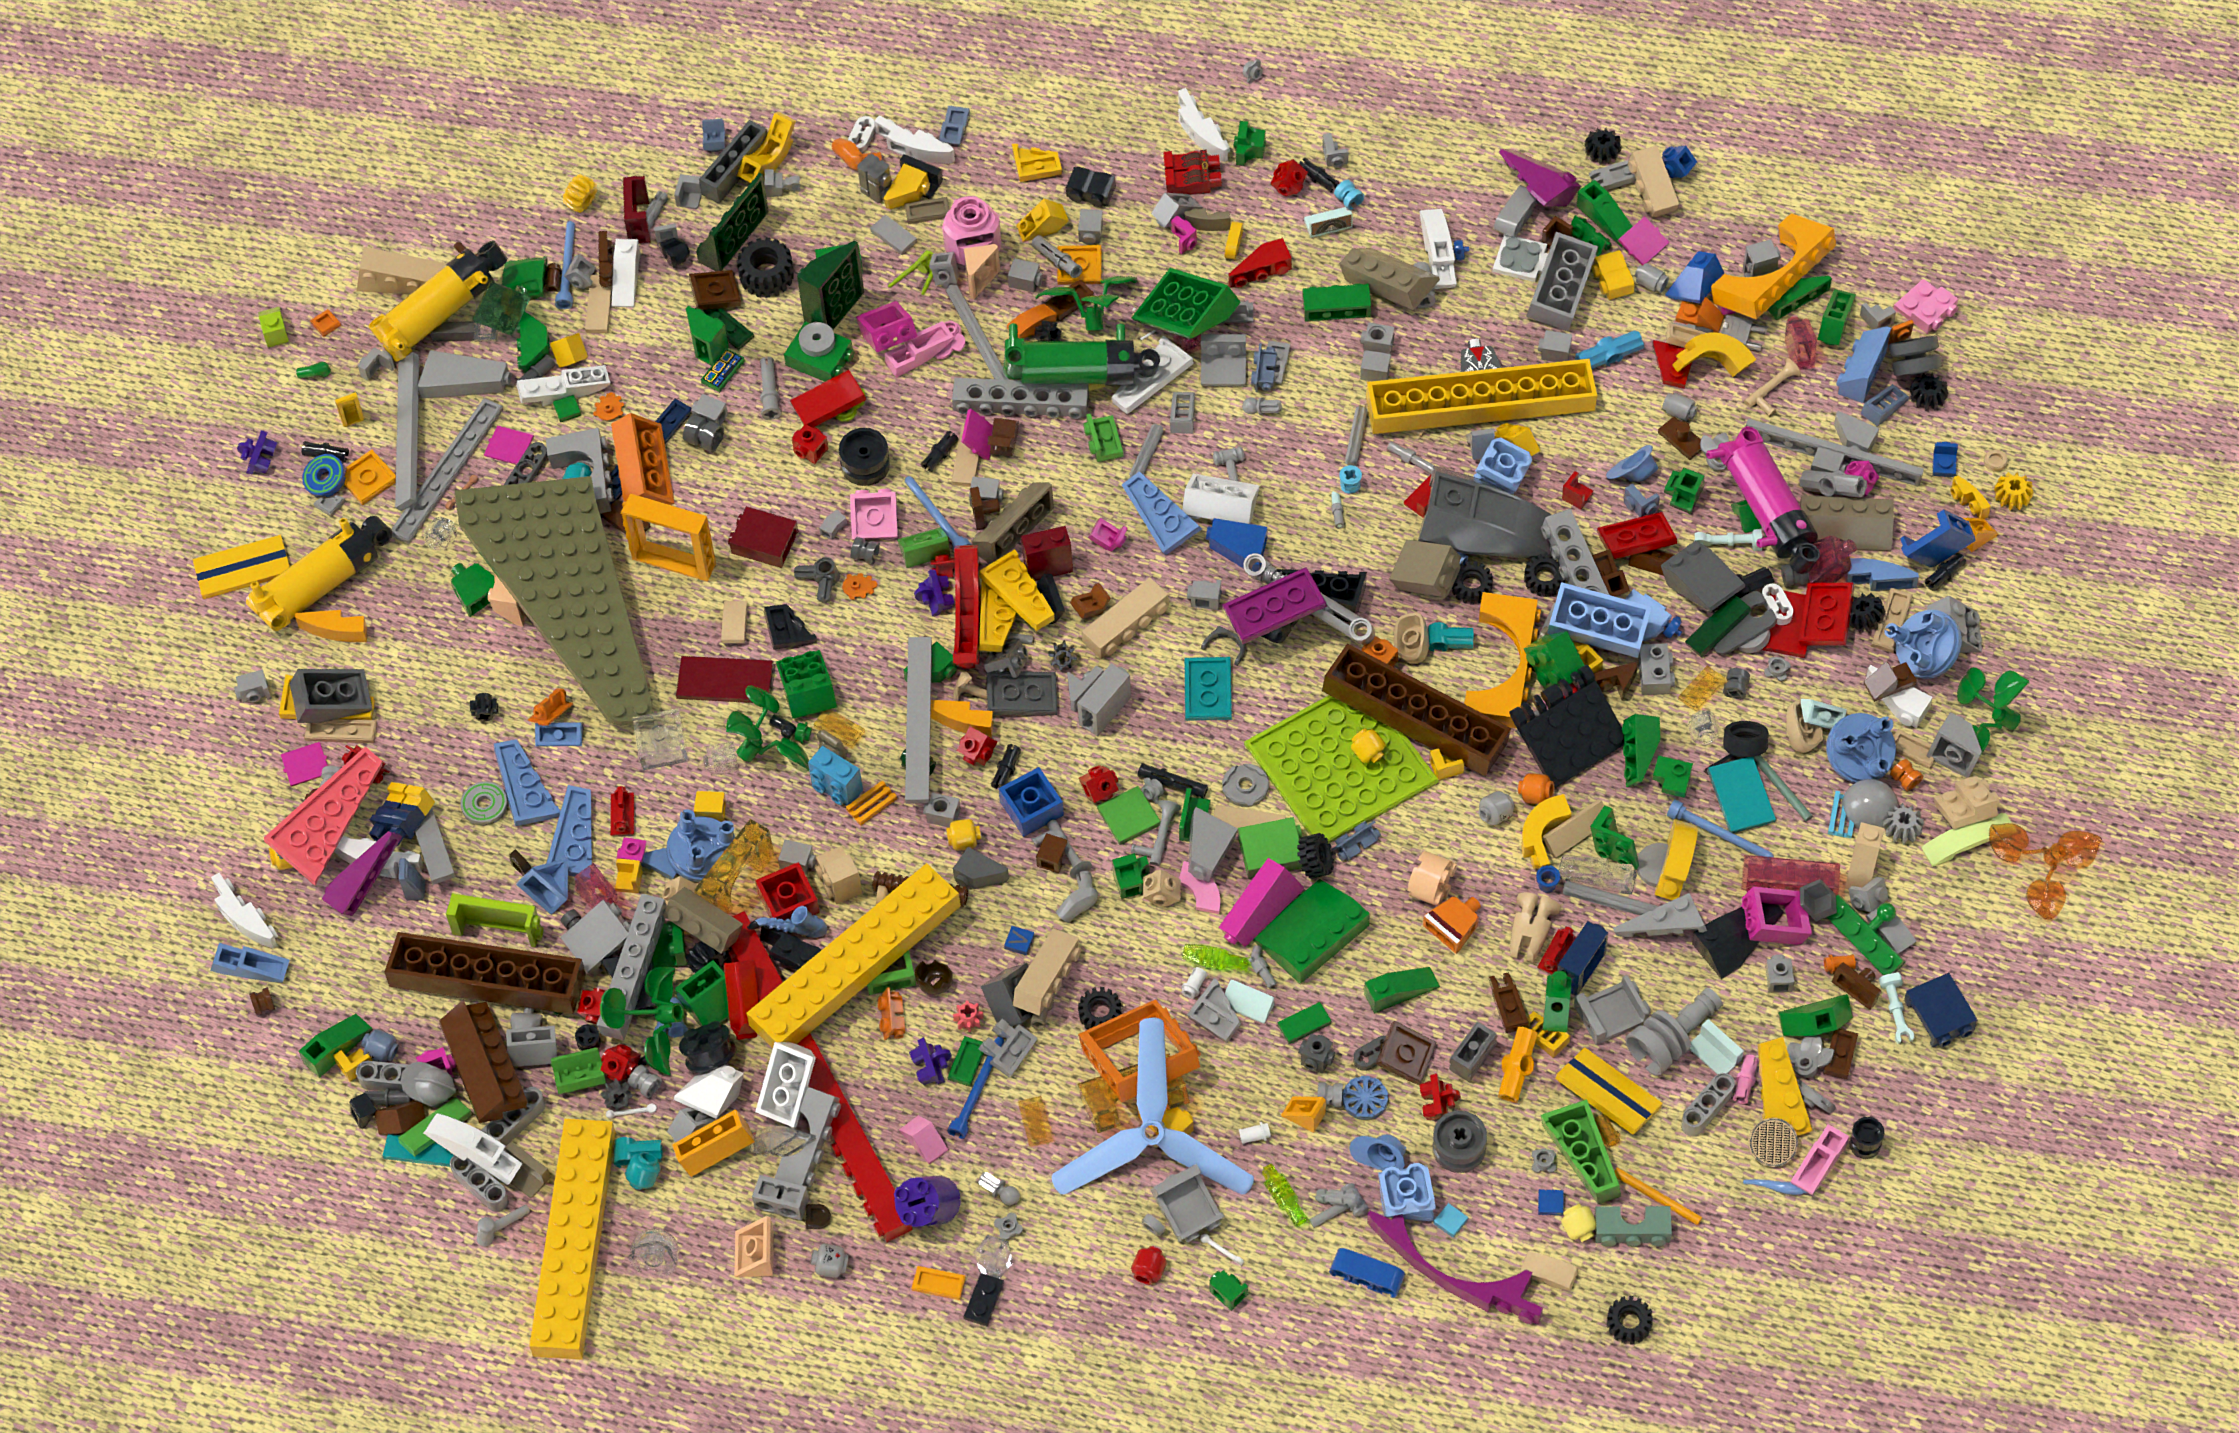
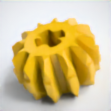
(580, 193)
(2013, 491)

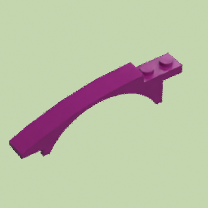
(1504, 1294)

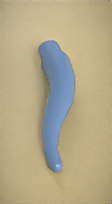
(1778, 1186)

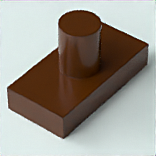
(1681, 437)
(981, 507)
(1857, 984)

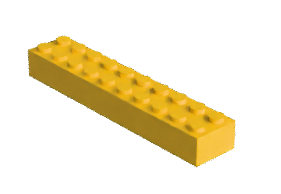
(1481, 396)
(854, 958)
(572, 1239)

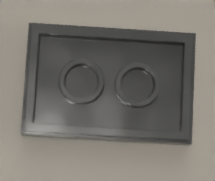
(1025, 695)

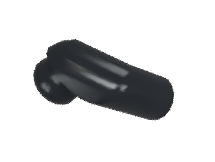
(786, 727)

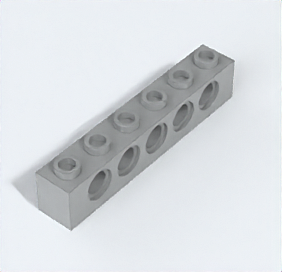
(1012, 390)
(1565, 524)
(636, 957)

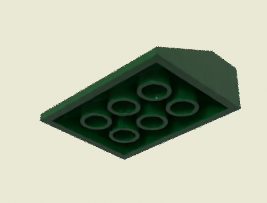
(734, 227)
(831, 285)

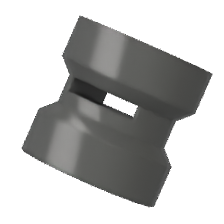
(864, 550)
(1791, 577)
(1736, 684)

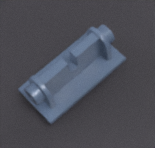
(1263, 377)
(1348, 845)

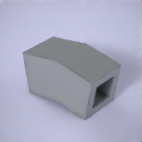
(833, 524)

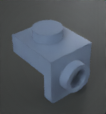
(713, 134)
(1635, 500)

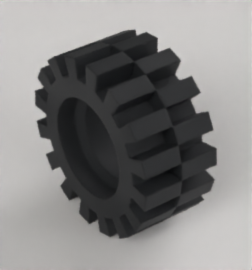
(1475, 571)
(1537, 585)
(1315, 855)
(1098, 997)
(1629, 1306)

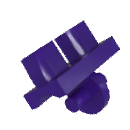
(257, 462)
(931, 593)
(935, 1060)

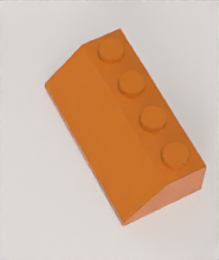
(642, 459)

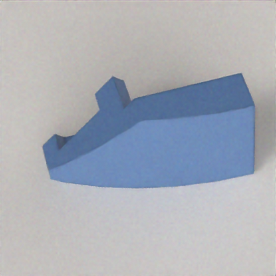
(659, 862)

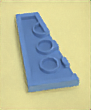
(1163, 518)
(523, 786)
(573, 831)

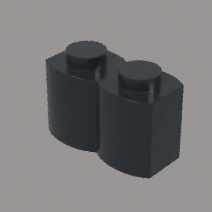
(1090, 186)

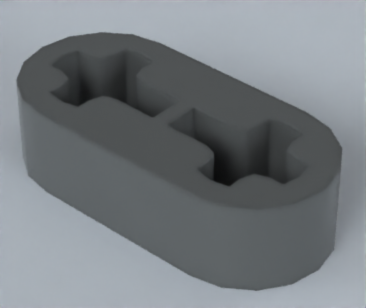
(1366, 1050)

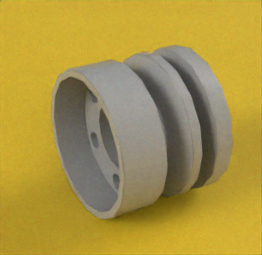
(1660, 1039)

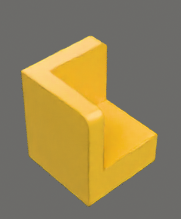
(569, 350)
(1444, 766)
(710, 805)
(628, 876)
(349, 1064)

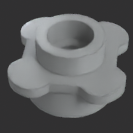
(1252, 70)
(1777, 662)
(1152, 789)
(1539, 1155)
(1006, 1233)

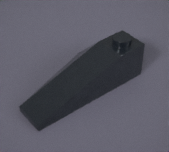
(1727, 940)

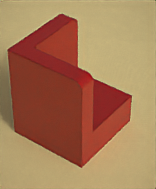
(1575, 492)

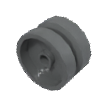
(1915, 355)
(1459, 1141)

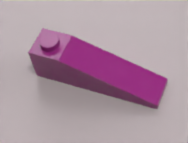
(354, 882)

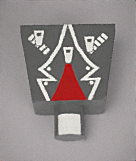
(1478, 357)

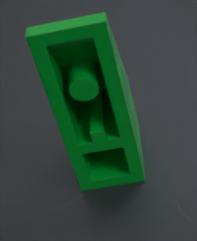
(1801, 293)
(1836, 317)
(1398, 987)

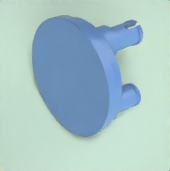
(1927, 643)
(1861, 747)
(697, 844)

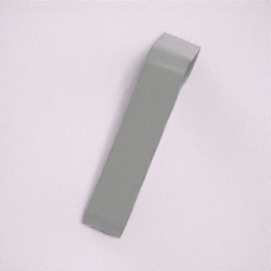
(510, 1130)

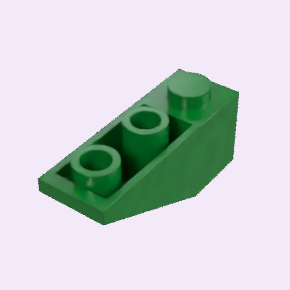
(1603, 210)
(1640, 744)
(342, 1036)

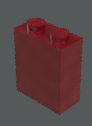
(763, 537)
(1047, 552)

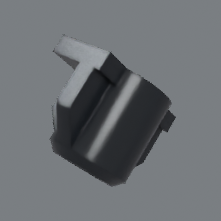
(674, 251)

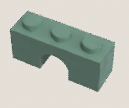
(1613, 1229)

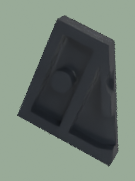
(786, 628)

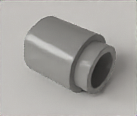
(1651, 277)
(1679, 406)

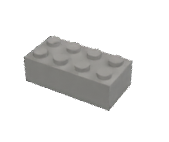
(1562, 281)

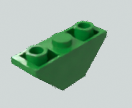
(532, 343)
(1816, 1017)

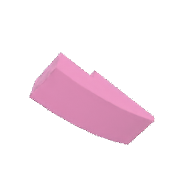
(919, 349)
(1820, 1159)

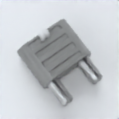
(1740, 330)

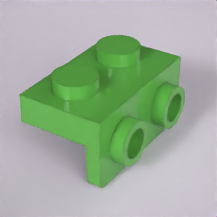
(1104, 438)
(578, 1070)

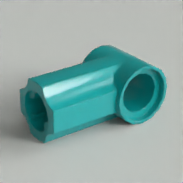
(1444, 637)
(627, 1147)

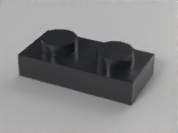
(983, 1299)

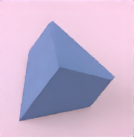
(547, 884)

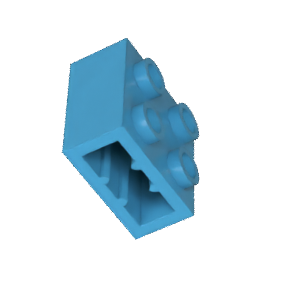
(835, 776)

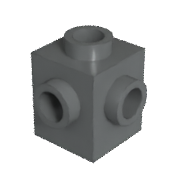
(1316, 1053)

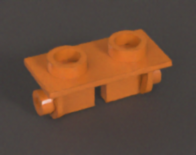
(550, 708)
(890, 1005)

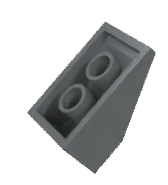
(1701, 576)
(329, 694)

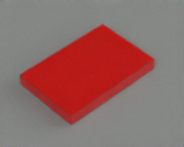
(828, 399)
(1637, 535)
(1826, 614)
(1785, 638)

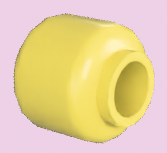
(1579, 1223)

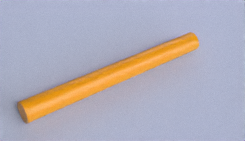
(1657, 1196)

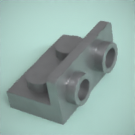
(1012, 657)

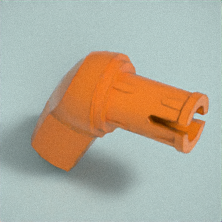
(850, 153)

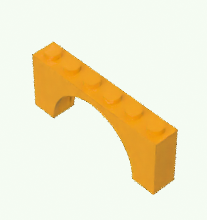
(1756, 294)
(1516, 619)

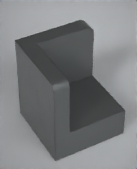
(1818, 900)

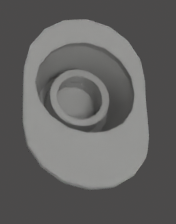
(427, 1084)

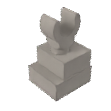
(775, 183)

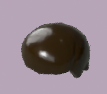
(927, 972)

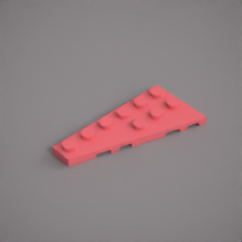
(318, 824)

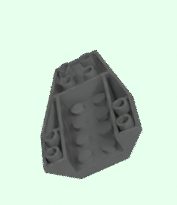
(1481, 518)

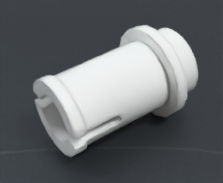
(1191, 987)
(1255, 1133)

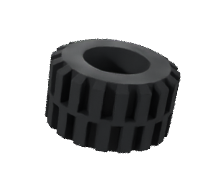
(769, 280)

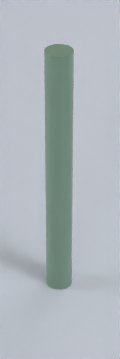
(1783, 788)

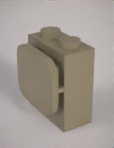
(1426, 569)

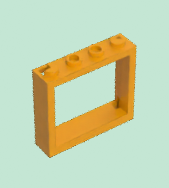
(697, 565)

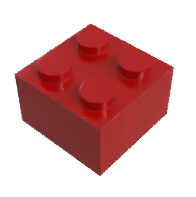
(785, 891)

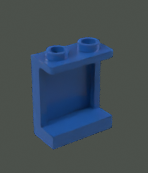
(1941, 542)

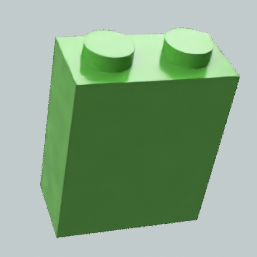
(1270, 840)

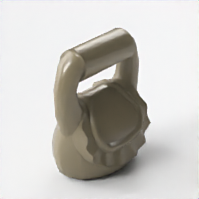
(832, 743)

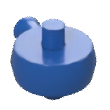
(1459, 249)
(1672, 627)

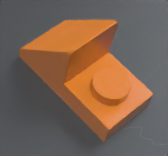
(1702, 315)

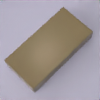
(926, 210)

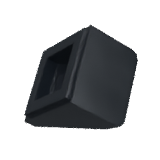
(362, 1110)

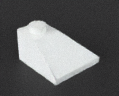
(712, 1091)

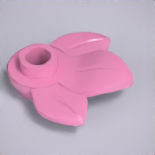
(956, 344)

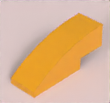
(333, 625)
(960, 717)

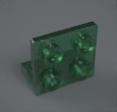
(502, 307)

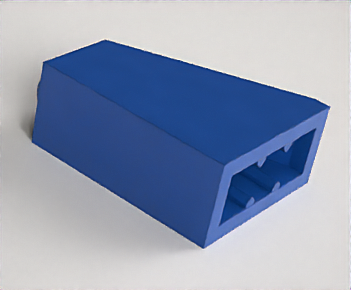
(1237, 540)

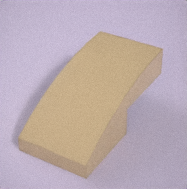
(734, 622)
(1550, 1270)

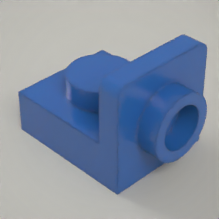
(1944, 459)

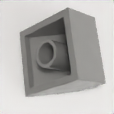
(1956, 746)

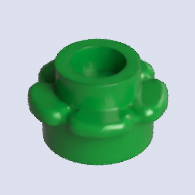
(802, 732)

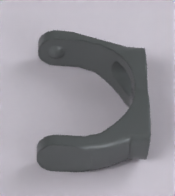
(1222, 632)

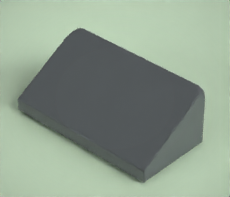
(454, 331)

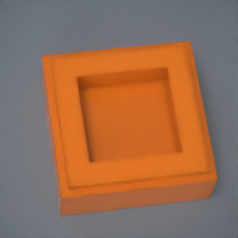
(325, 322)

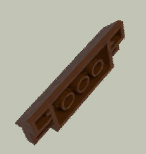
(482, 1061)

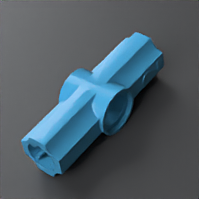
(1612, 349)

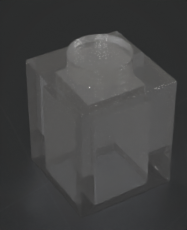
(721, 759)
(993, 1256)

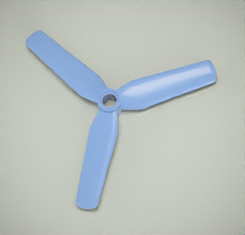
(1131, 1142)

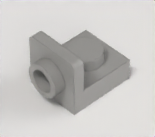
(1331, 153)

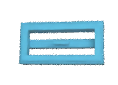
(1840, 833)

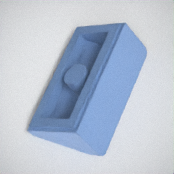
(559, 734)

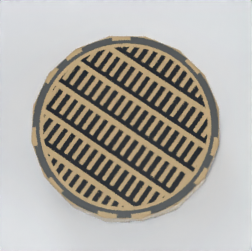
(1773, 1142)

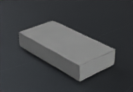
(893, 234)

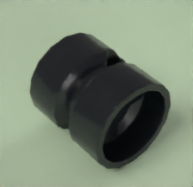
(1866, 1137)

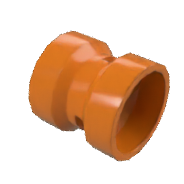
(1906, 775)

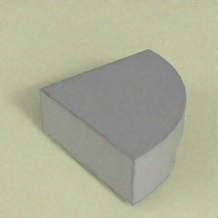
(329, 505)

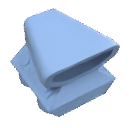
(1504, 465)
(1407, 1192)

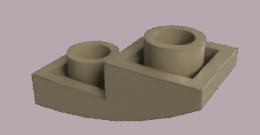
(1213, 222)

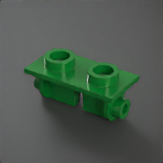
(1585, 232)

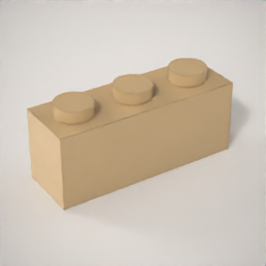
(1653, 182)

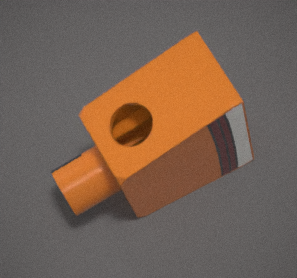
(1453, 921)

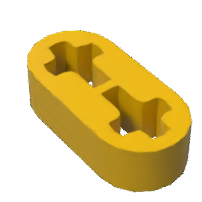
(1234, 240)

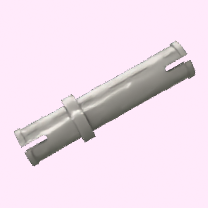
(1070, 267)

